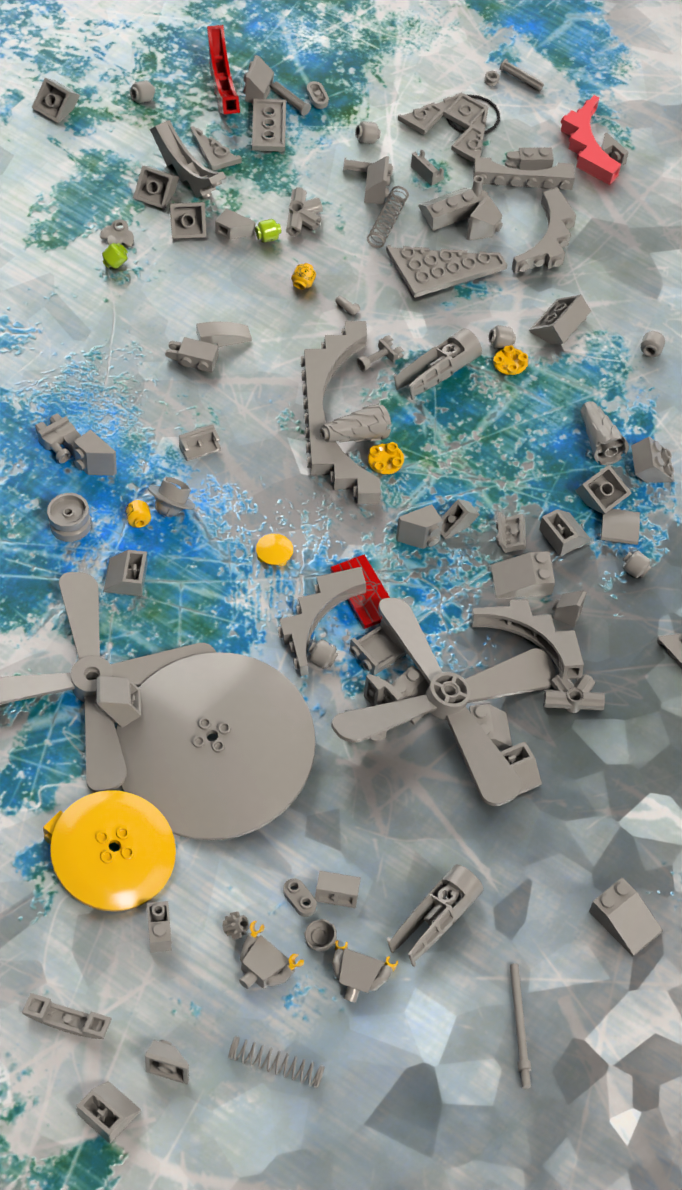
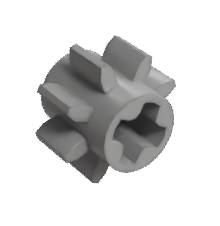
(235, 925)

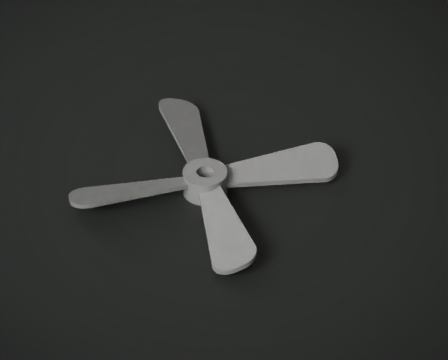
(448, 699)
(104, 755)

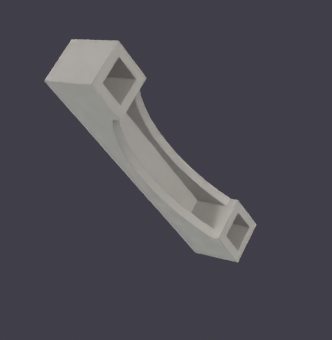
(495, 174)

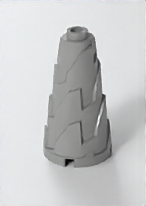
(360, 425)
(604, 437)

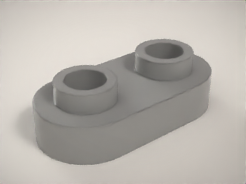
(317, 95)
(299, 896)

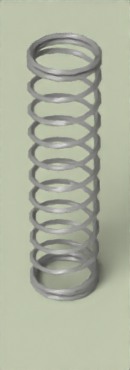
(394, 219)
(232, 1054)

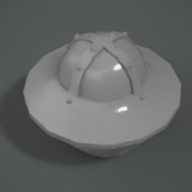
(171, 499)

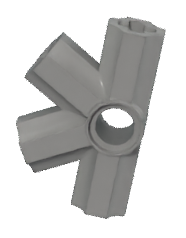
(302, 212)
(574, 696)

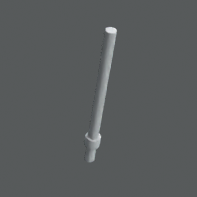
(524, 1064)

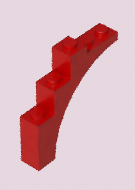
(219, 69)

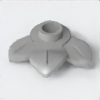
(117, 235)

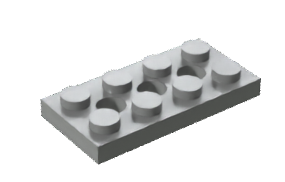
(260, 129)

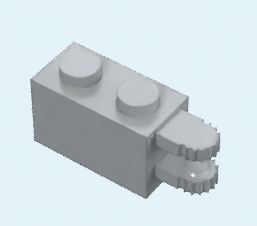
(530, 158)
(193, 354)

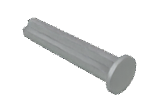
(521, 75)
(291, 98)
(358, 166)

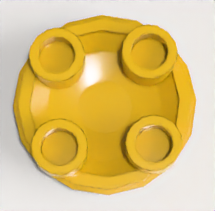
(510, 360)
(386, 458)
(274, 549)

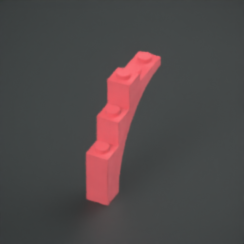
(590, 155)

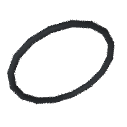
(491, 103)

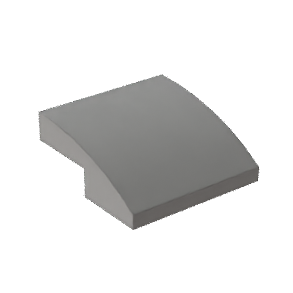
(621, 526)
(380, 691)

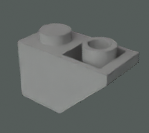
(234, 225)
(159, 926)

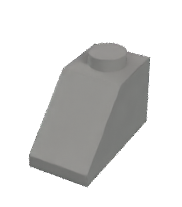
(458, 518)
(569, 607)

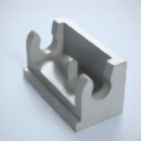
(426, 169)
(199, 442)
(337, 889)

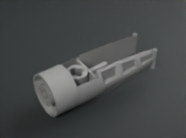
(439, 363)
(439, 909)

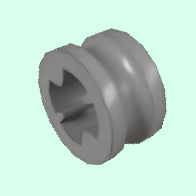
(491, 74)

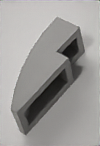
(223, 333)

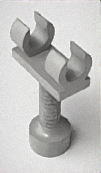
(384, 345)

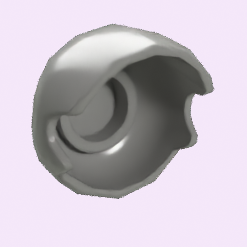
(320, 935)

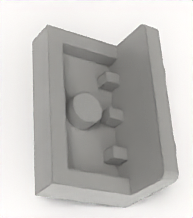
(511, 532)

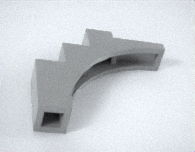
(188, 168)
(550, 248)
(329, 591)
(540, 629)

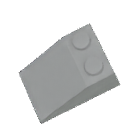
(524, 576)
(625, 916)

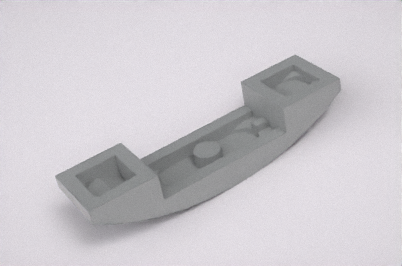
(65, 1018)

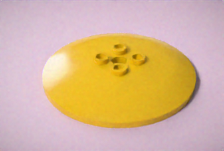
(106, 877)

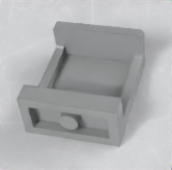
(377, 649)

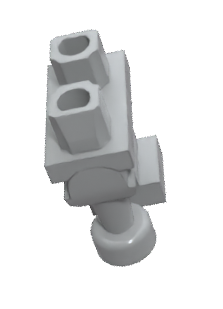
(57, 433)

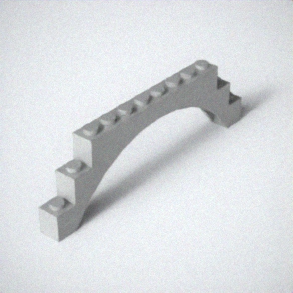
(328, 457)

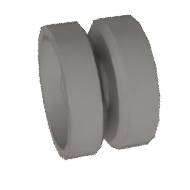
(69, 517)

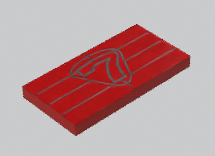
(365, 604)

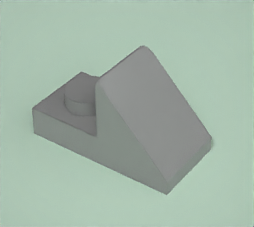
(614, 149)

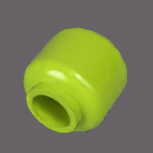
(268, 230)
(114, 255)

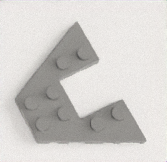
(459, 109)

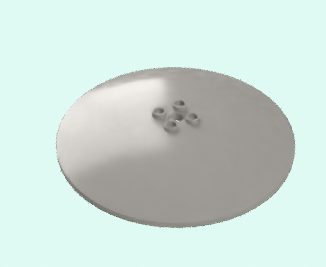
(225, 783)

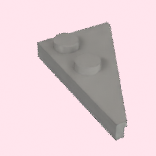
(212, 150)

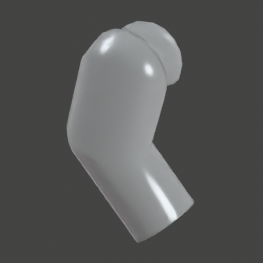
(349, 307)

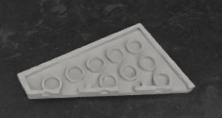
(433, 270)

